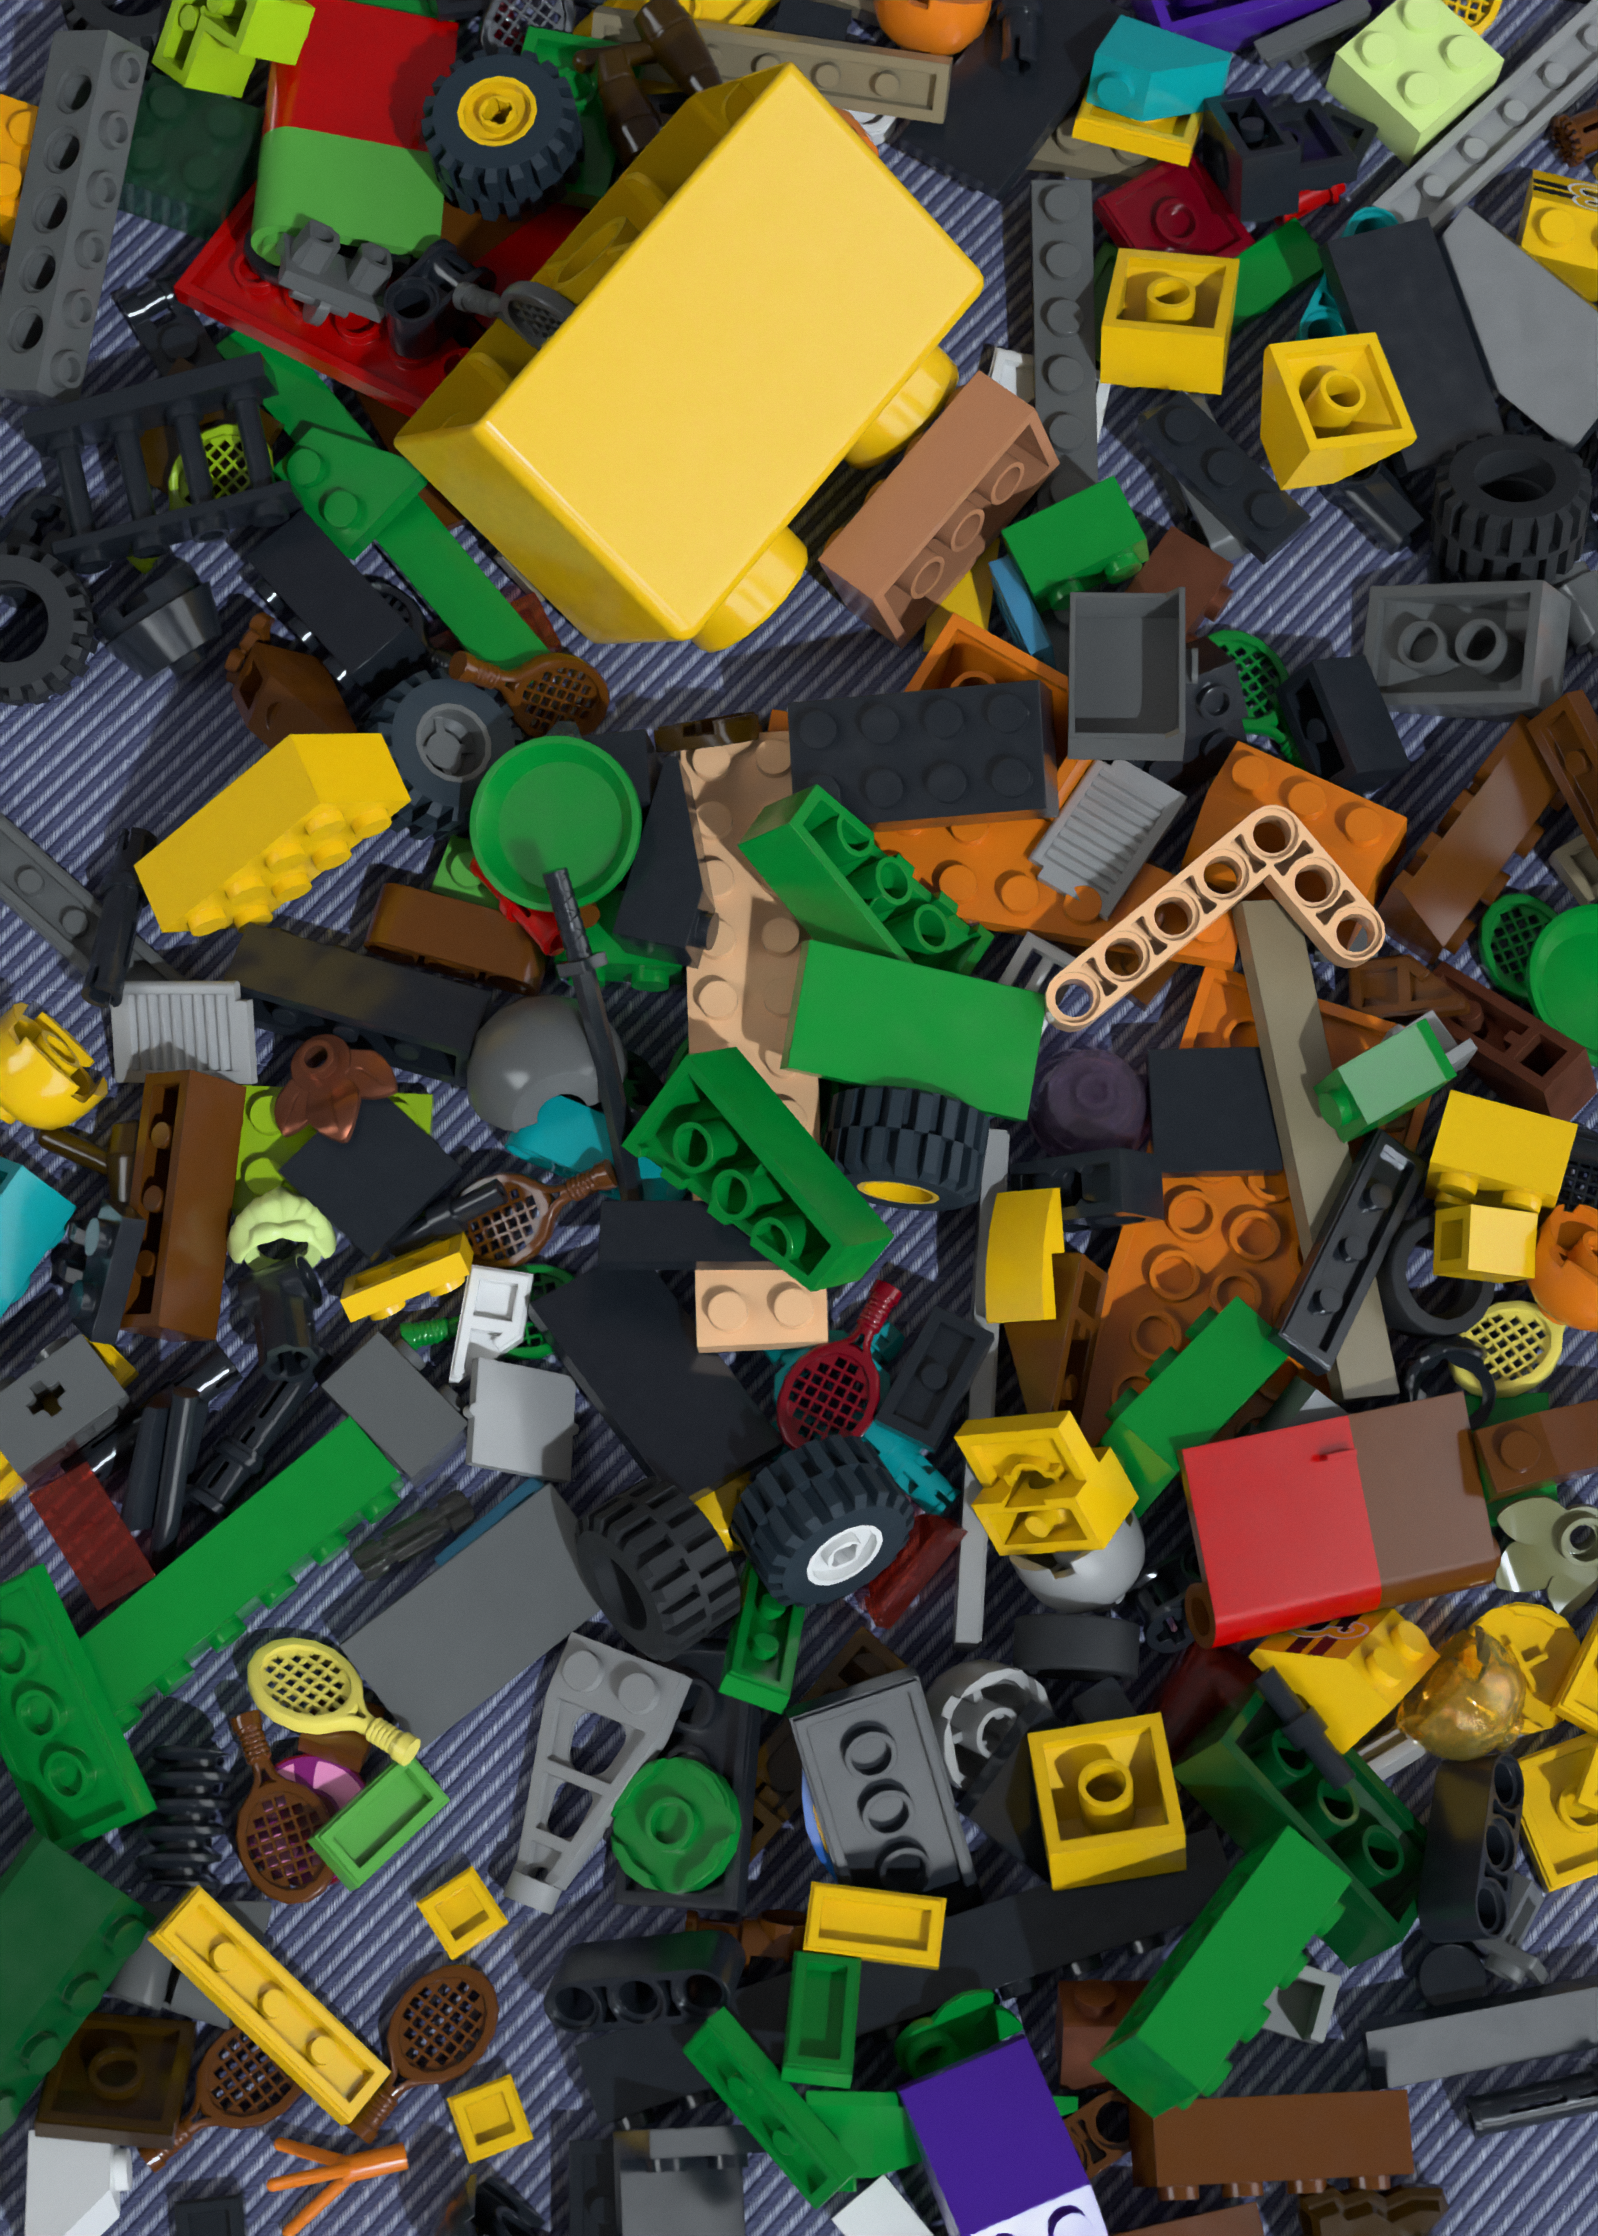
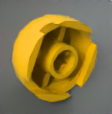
(43, 1072)

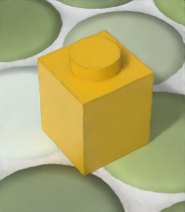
(1485, 1243)

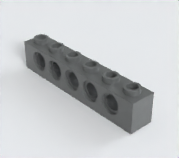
(67, 214)

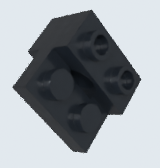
(1271, 153)
(1212, 720)

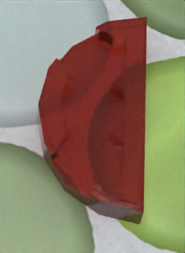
(898, 1584)

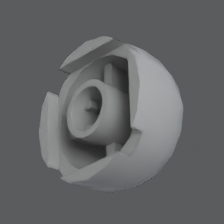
(1086, 1578)
(973, 1712)

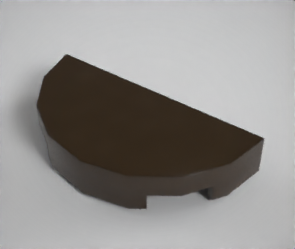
(708, 732)

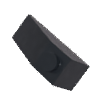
(669, 893)

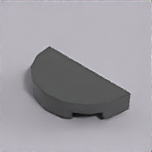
(1313, 36)

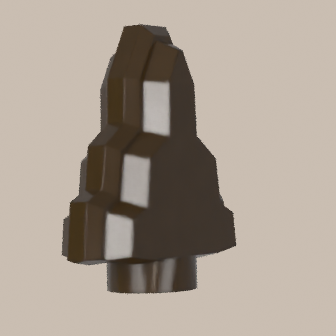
(1399, 2211)

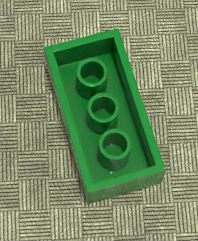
(1222, 1974)

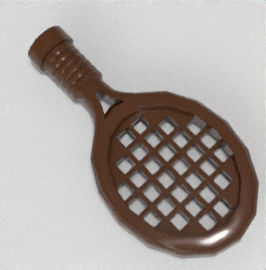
(467, 668)
(579, 1186)
(257, 1755)
(385, 2098)
(234, 2116)

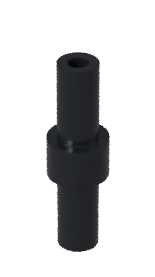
(449, 1217)
(1304, 1728)

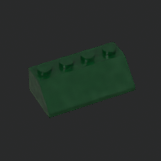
(1260, 1784)
(59, 1952)

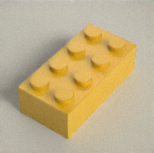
(272, 832)

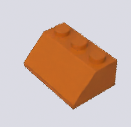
(973, 657)
(1354, 831)

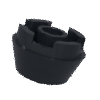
(164, 625)

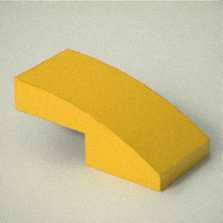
(1020, 1247)

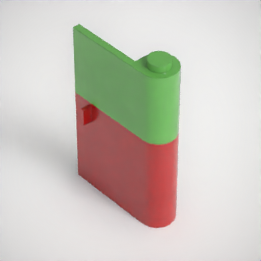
(348, 131)

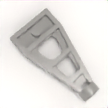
(615, 1686)

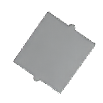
(520, 1420)

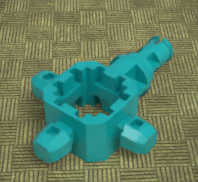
(902, 1458)

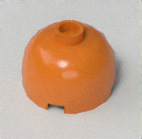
(932, 25)
(1568, 1268)

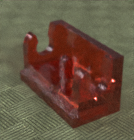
(91, 1534)

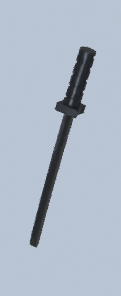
(581, 967)

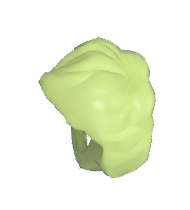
(275, 1217)

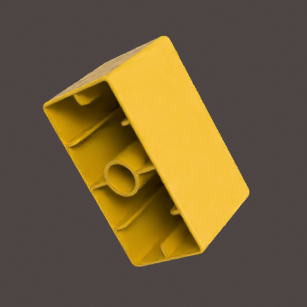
(733, 336)

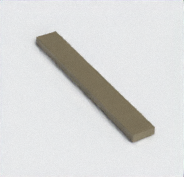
(1311, 1150)

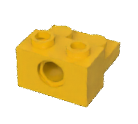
(1044, 1484)

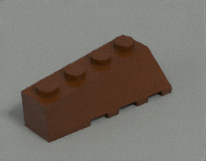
(1473, 843)

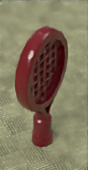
(869, 1323)

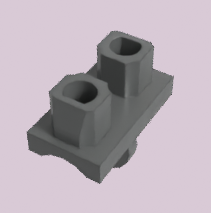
(330, 280)

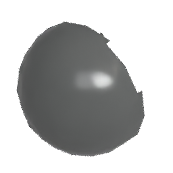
(531, 1055)

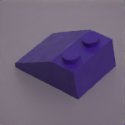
(999, 2148)

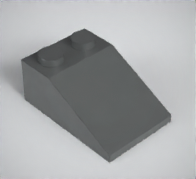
(1468, 648)

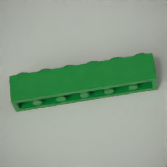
(238, 1568)

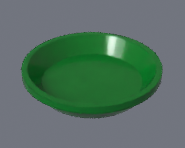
(551, 809)
(1565, 976)

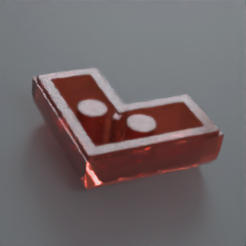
(1197, 1690)

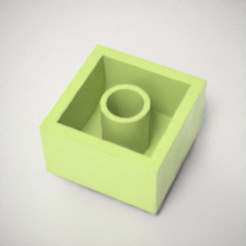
(1414, 75)

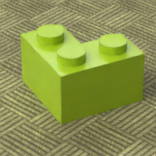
(217, 41)

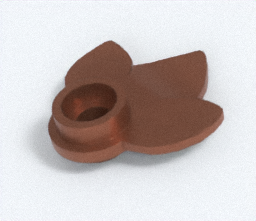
(333, 1092)

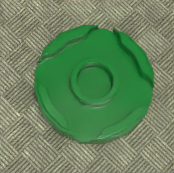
(675, 1825)

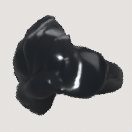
(1461, 1353)

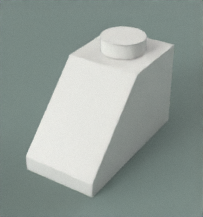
(74, 2186)

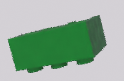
(1190, 1396)

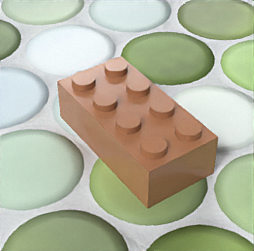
(939, 508)

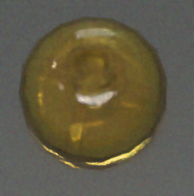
(1467, 1699)

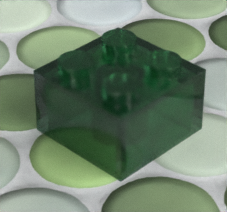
(190, 157)

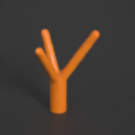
(340, 2168)

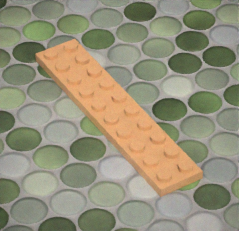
(744, 1002)

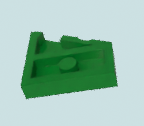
(349, 487)

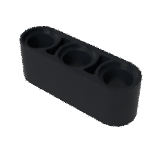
(1471, 1849)
(644, 1981)

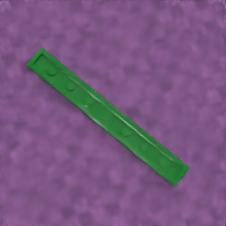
(415, 538)

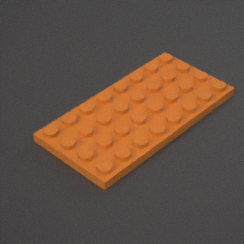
(1217, 1232)

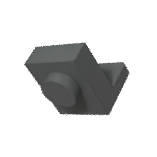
(1503, 1953)

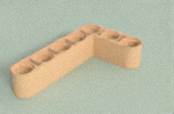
(1204, 907)

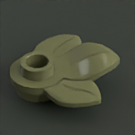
(1542, 1551)

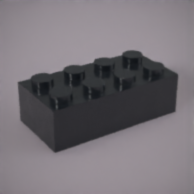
(931, 755)

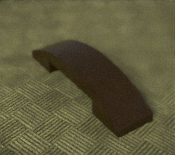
(778, 1760)

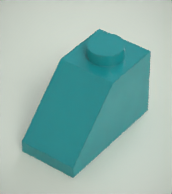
(1154, 72)

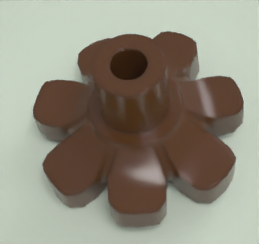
(259, 632)

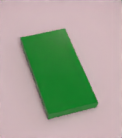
(913, 1027)
(58, 1722)

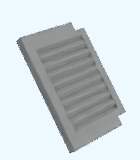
(1106, 832)
(184, 1028)

